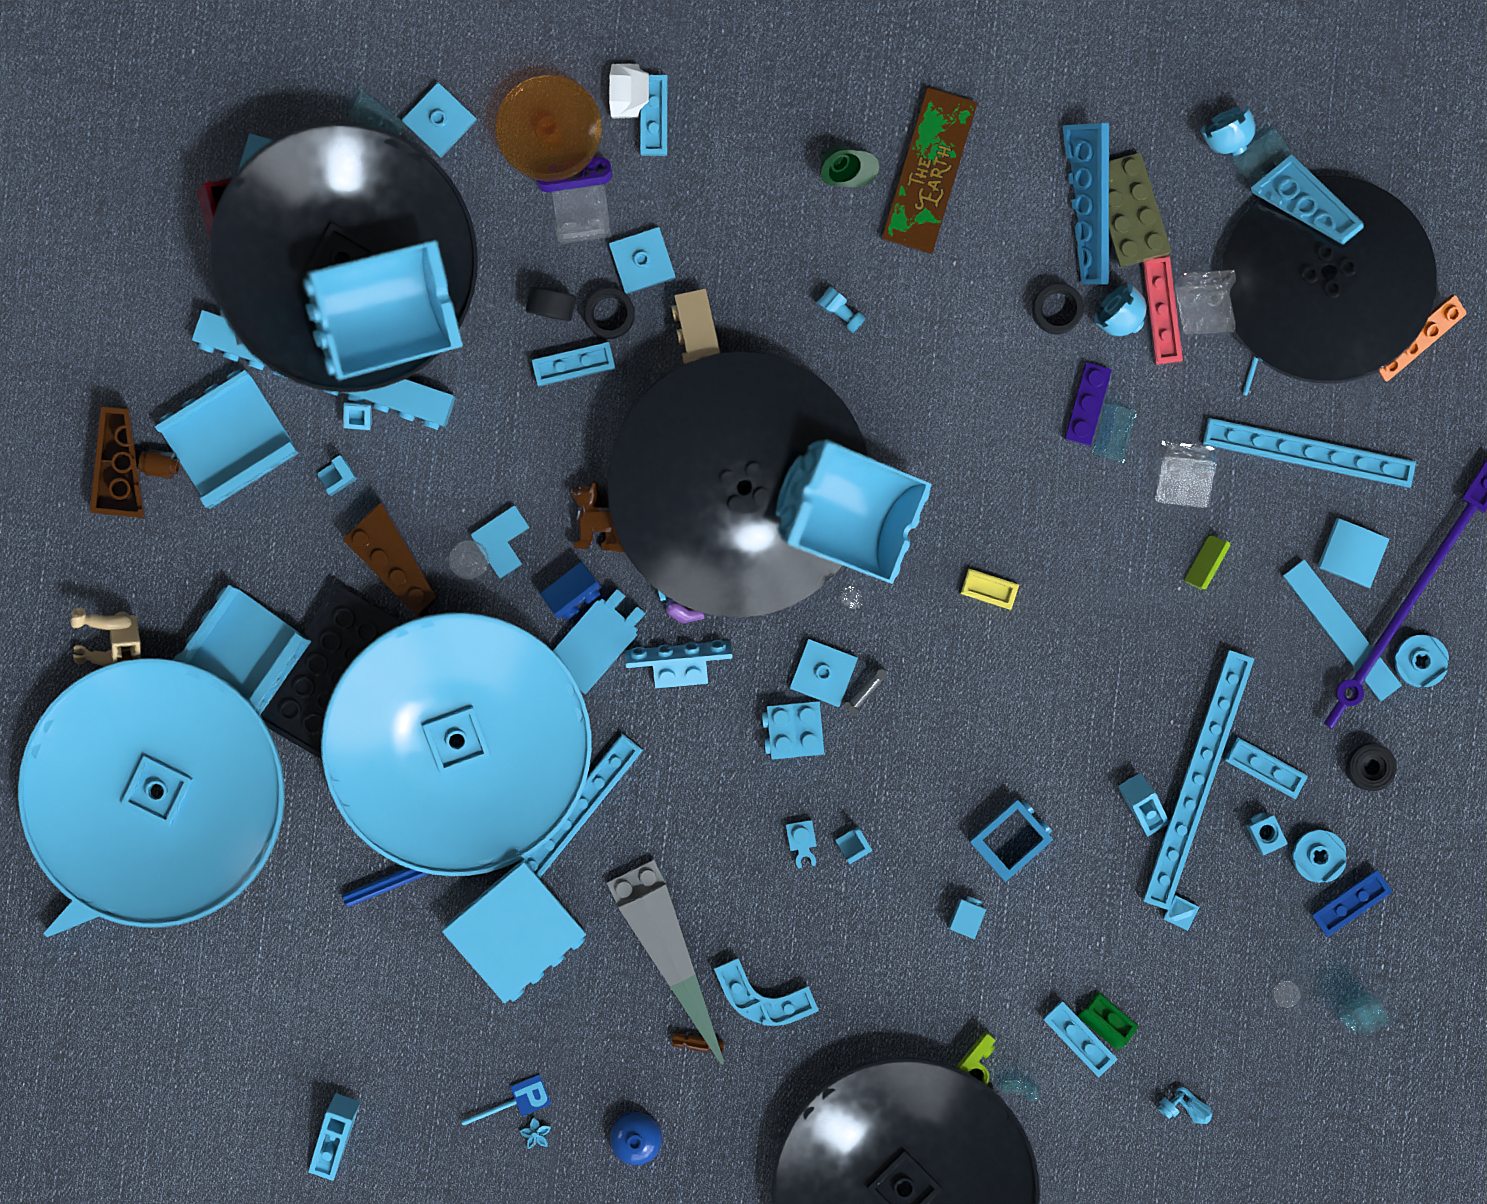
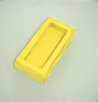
(989, 589)

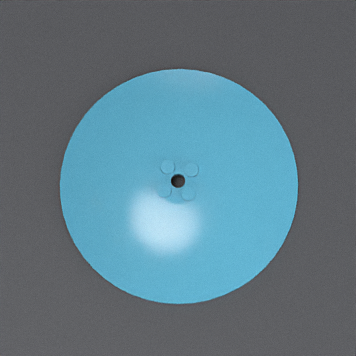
(92, 802)
(469, 803)

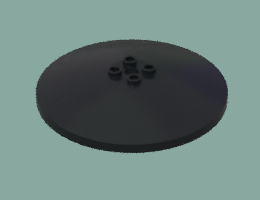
(1337, 325)

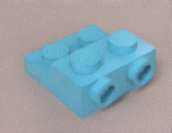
(793, 730)

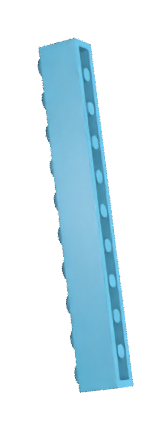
(404, 396)

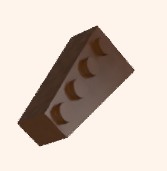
(116, 470)
(389, 556)

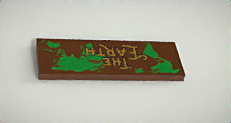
(929, 170)

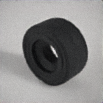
(1386, 767)

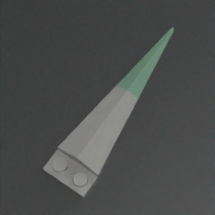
(651, 915)

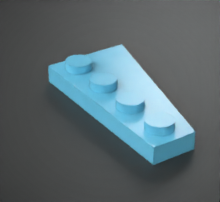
(1307, 199)

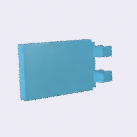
(597, 640)

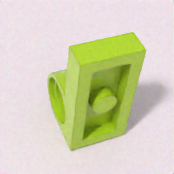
(982, 1048)

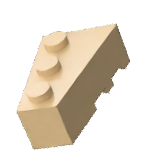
(697, 325)

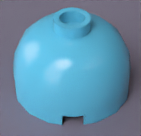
(1230, 131)
(1122, 312)

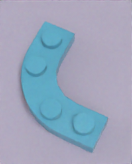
(758, 1007)

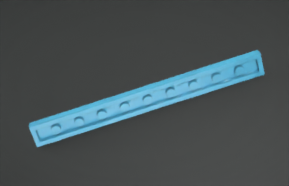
(1198, 779)

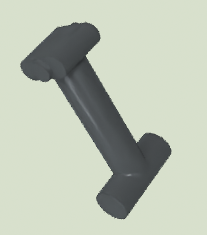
(865, 691)

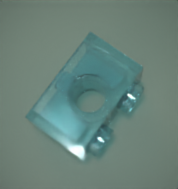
(1364, 1014)

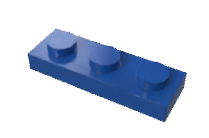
(1351, 903)

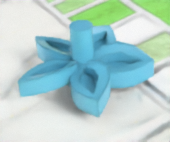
(536, 1134)

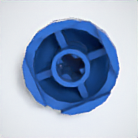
(636, 1138)

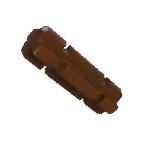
(693, 1042)

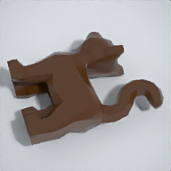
(593, 519)

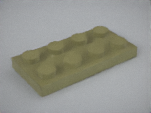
(1134, 214)

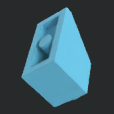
(1144, 804)

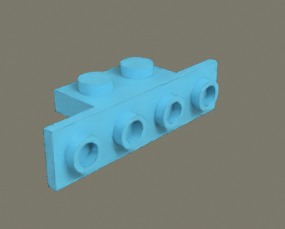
(679, 663)

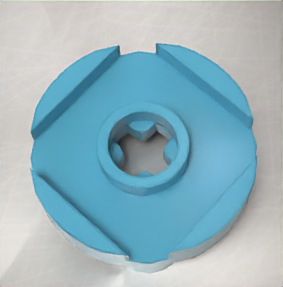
(1436, 663)
(1319, 840)

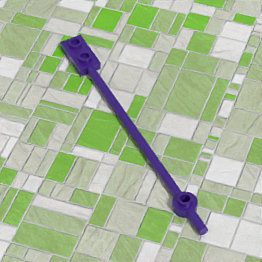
(1476, 499)

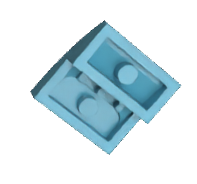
(1353, 553)

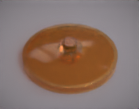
(548, 128)

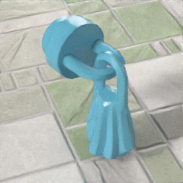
(1198, 1110)

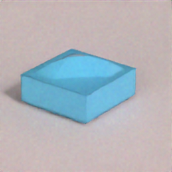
(1181, 913)

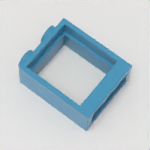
(1040, 827)

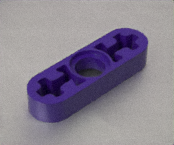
(583, 180)

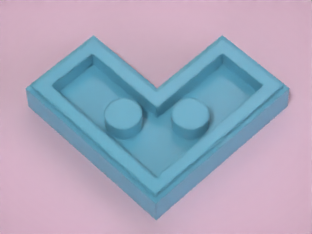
(495, 539)

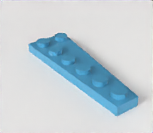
(1089, 158)

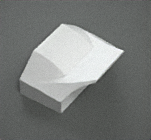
(628, 90)

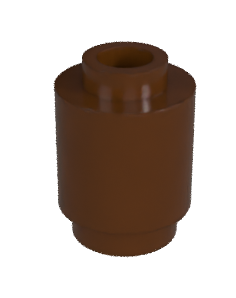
(159, 463)

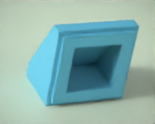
(357, 416)

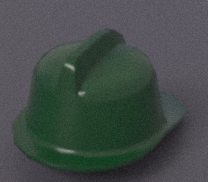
(848, 167)

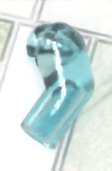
(1022, 1086)

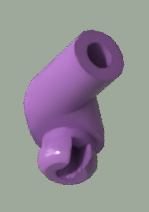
(681, 613)

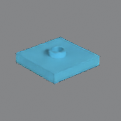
(439, 120)
(642, 260)
(823, 673)

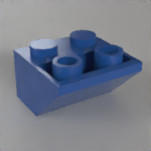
(571, 591)

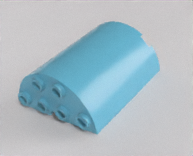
(382, 311)
(850, 509)

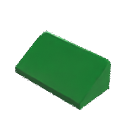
(1108, 1021)

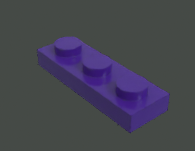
(1088, 404)

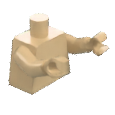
(123, 637)

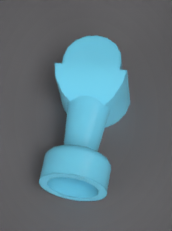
(835, 303)

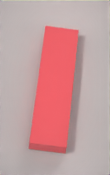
(1162, 310)

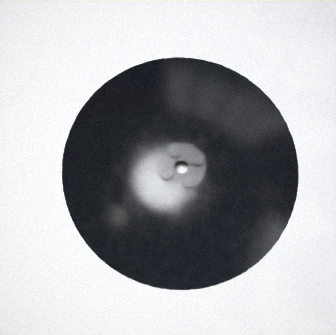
(320, 196)
(680, 471)
(910, 1125)

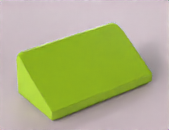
(1207, 562)

